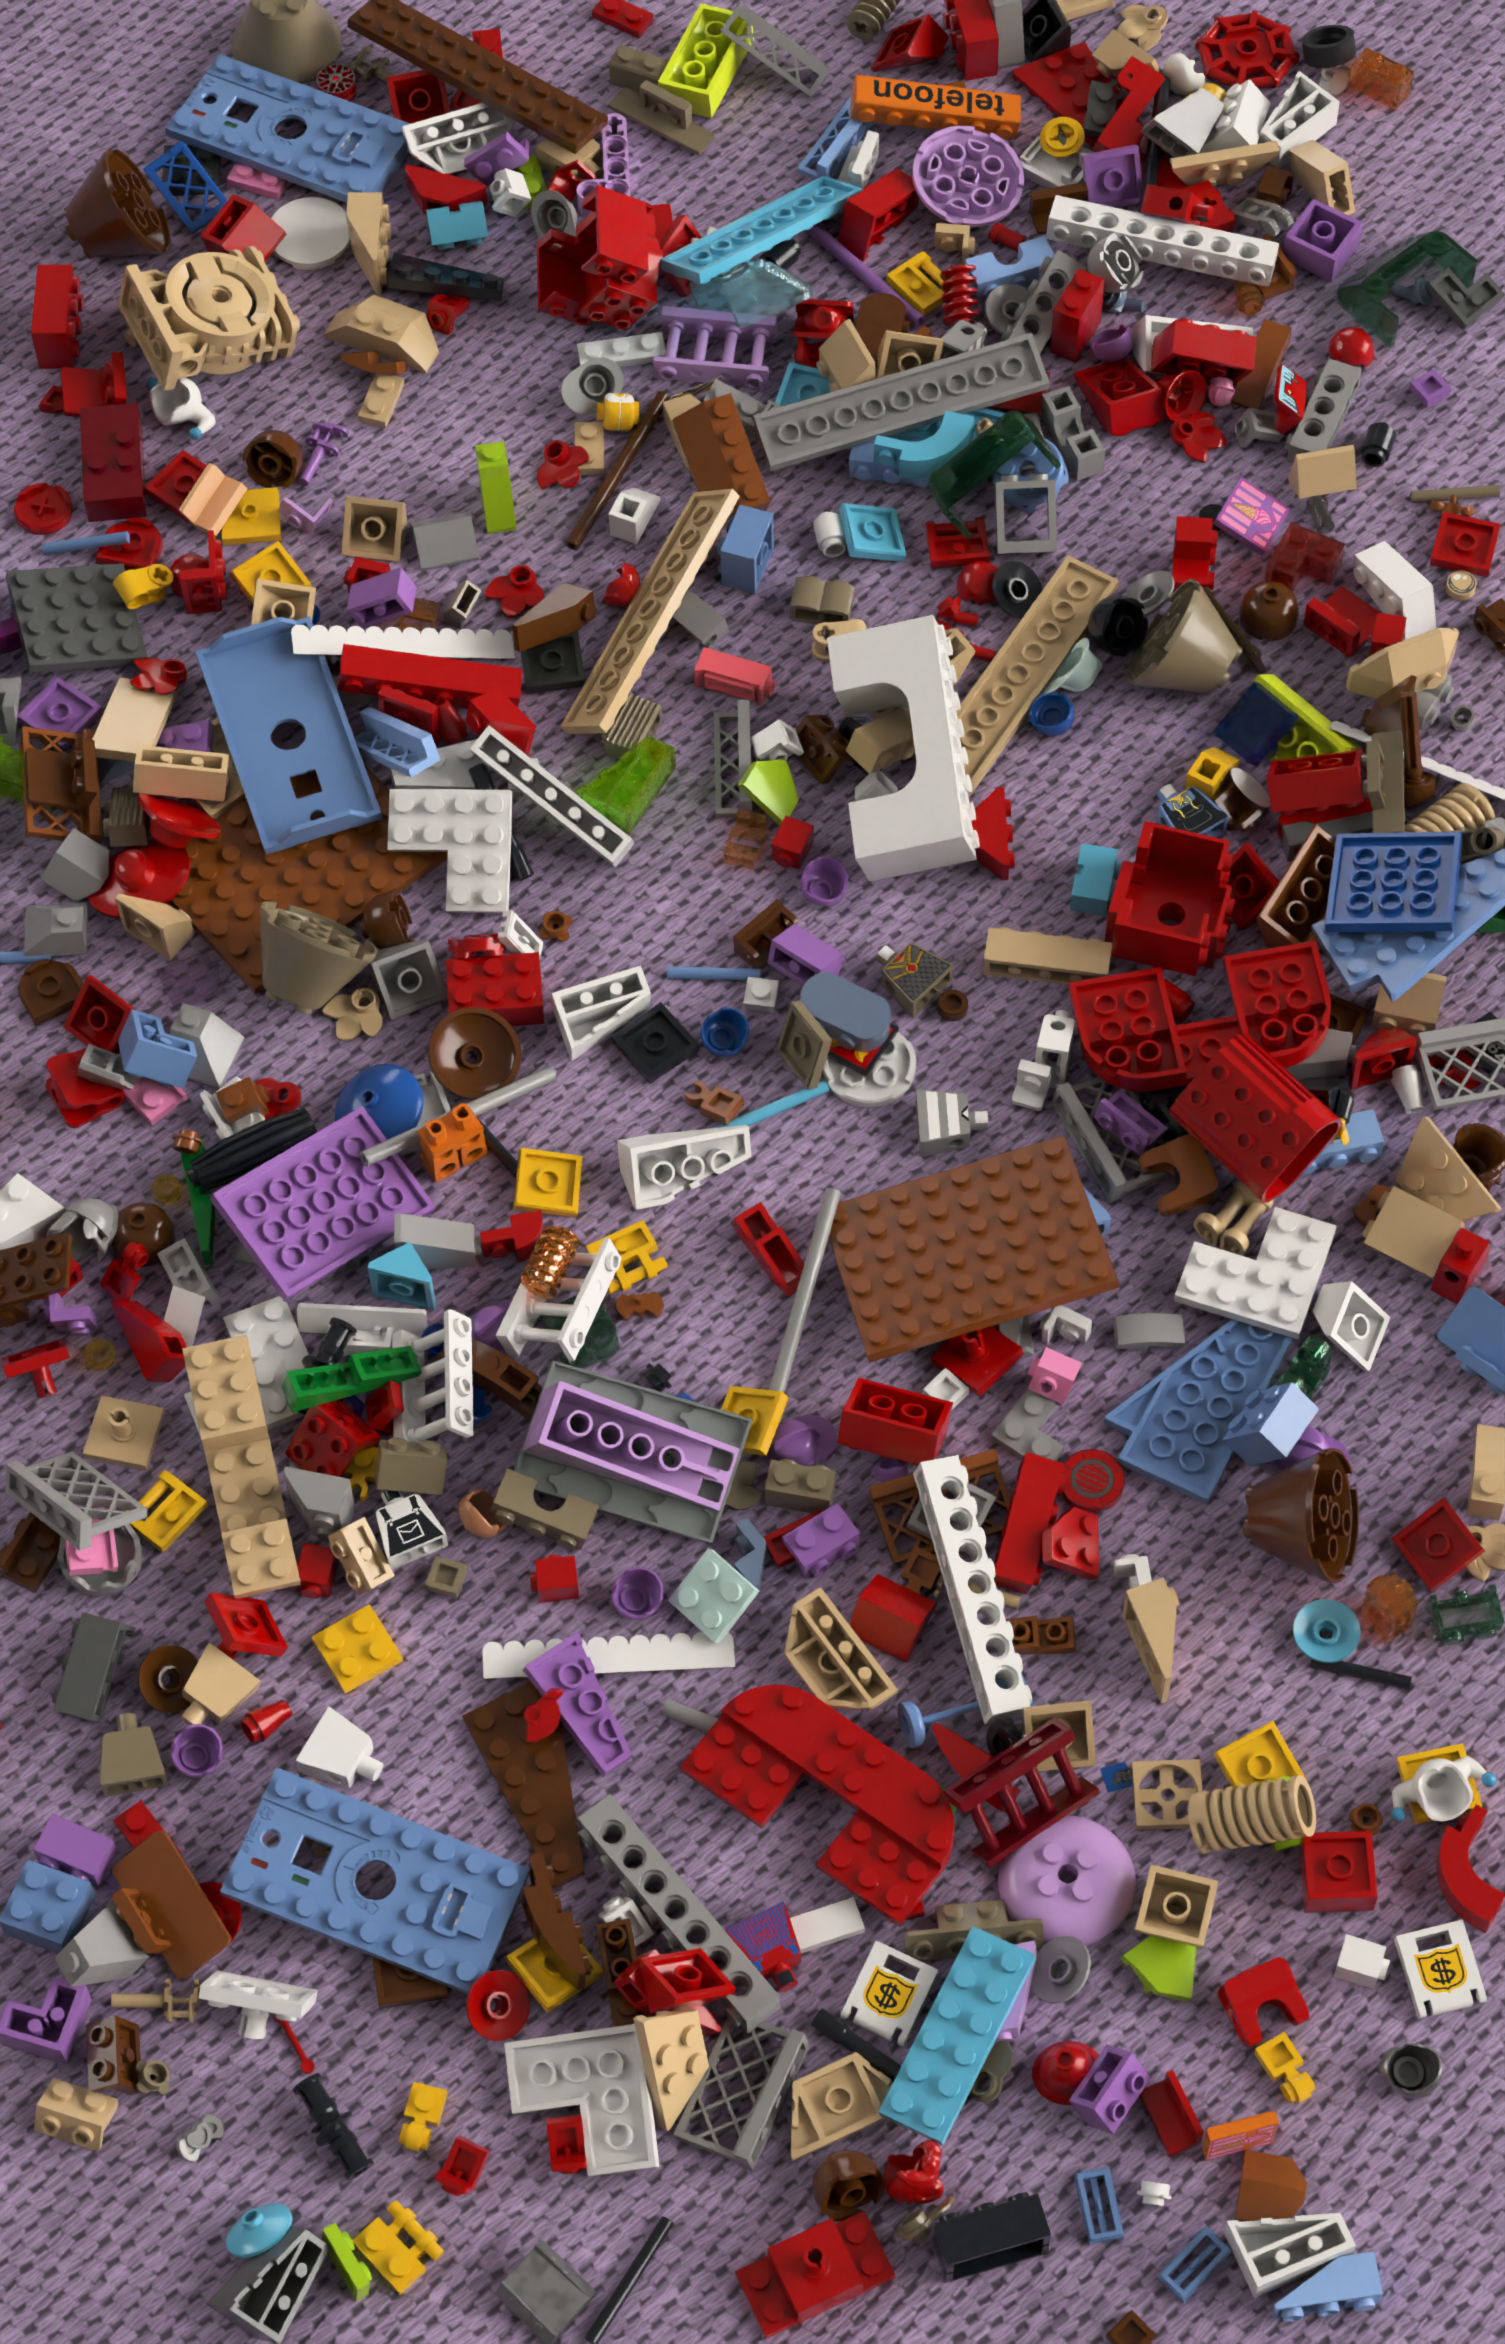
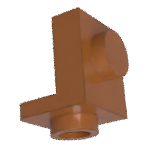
(242, 1099)

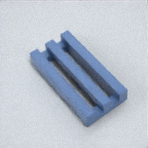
(1104, 2236)
(1174, 2286)

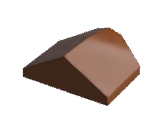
(1269, 2187)

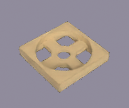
(1140, 1769)

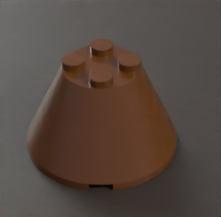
(115, 211)
(1307, 1515)

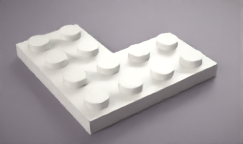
(473, 831)
(1266, 1291)
(274, 1351)
(602, 2075)

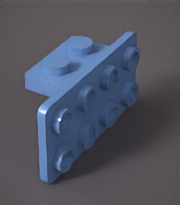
(1478, 1337)

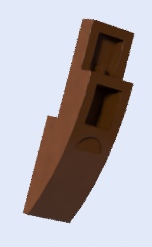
(503, 1378)
(550, 1927)
(617, 1954)

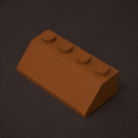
(721, 452)
(1300, 894)

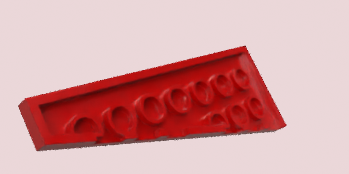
(1064, 84)

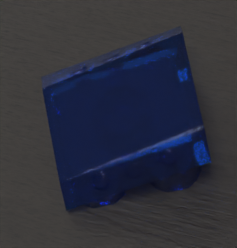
(1256, 725)

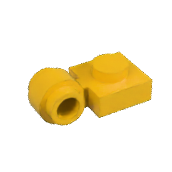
(1281, 2060)
(422, 2108)

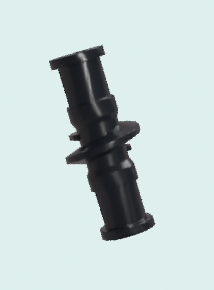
(331, 1348)
(332, 2126)

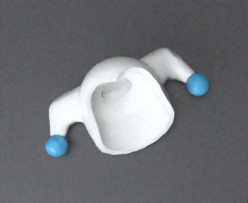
(180, 406)
(1440, 1788)

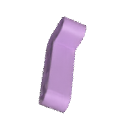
(614, 161)

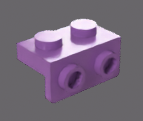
(496, 156)
(1129, 1122)
(70, 1319)
(822, 1541)

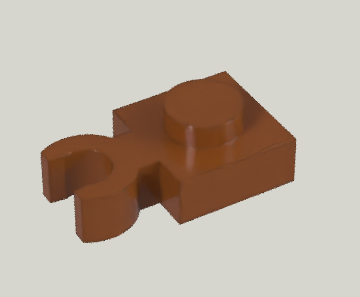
(717, 1105)
(921, 1571)

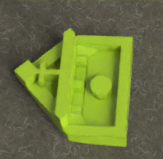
(771, 788)
(1163, 1967)

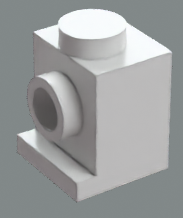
(507, 186)
(776, 742)

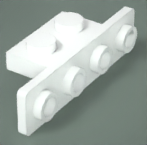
(372, 1323)

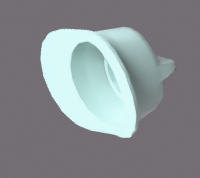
(1077, 671)

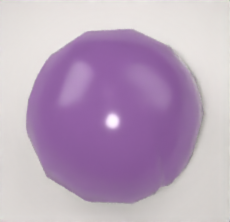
(1112, 344)
(824, 881)
(637, 1593)
(196, 1751)

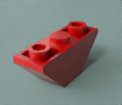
(442, 190)
(995, 834)

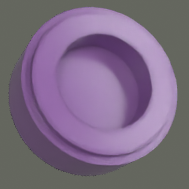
(890, 1469)

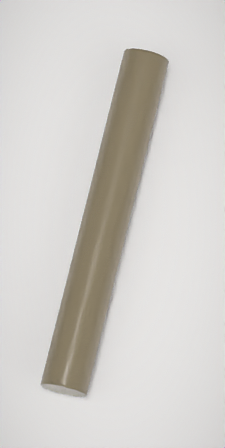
(1461, 493)

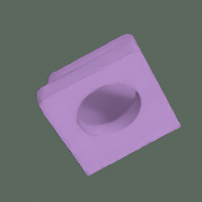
(301, 519)

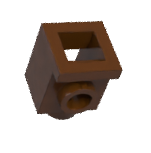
(1275, 186)

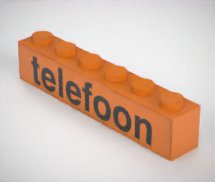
(934, 106)

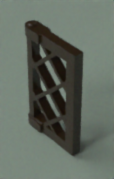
(1250, 651)

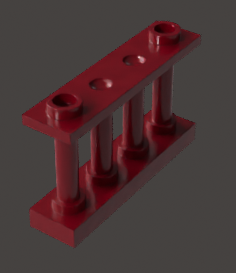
(1005, 1768)

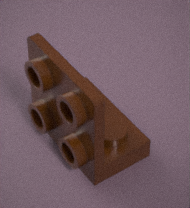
(62, 778)

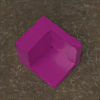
(9, 635)

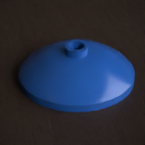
(395, 1100)

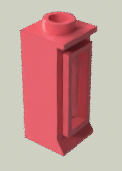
(734, 676)

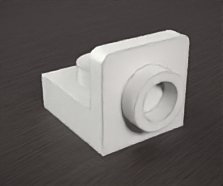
(1031, 1085)
(1068, 1322)
(1133, 1567)
(625, 1908)

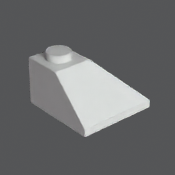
(1351, 1321)

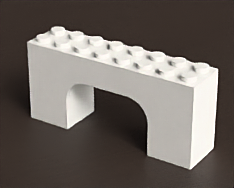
(931, 816)

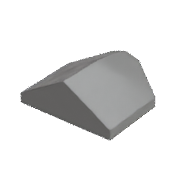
(78, 867)
(104, 1068)

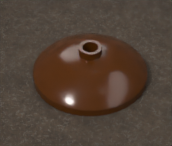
(487, 1039)

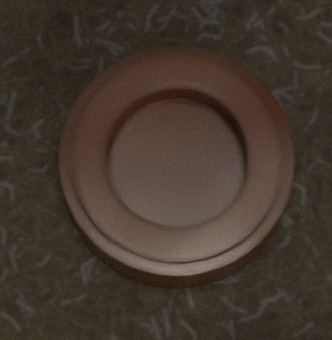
(952, 1005)

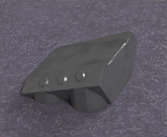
(545, 2293)

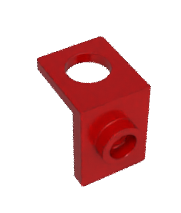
(566, 182)

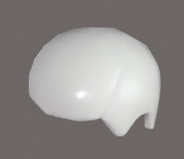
(1182, 76)

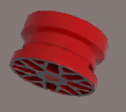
(337, 81)

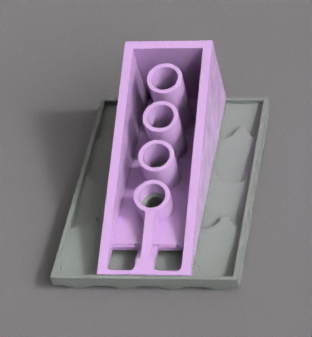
(633, 1451)

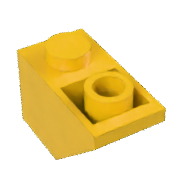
(1211, 771)

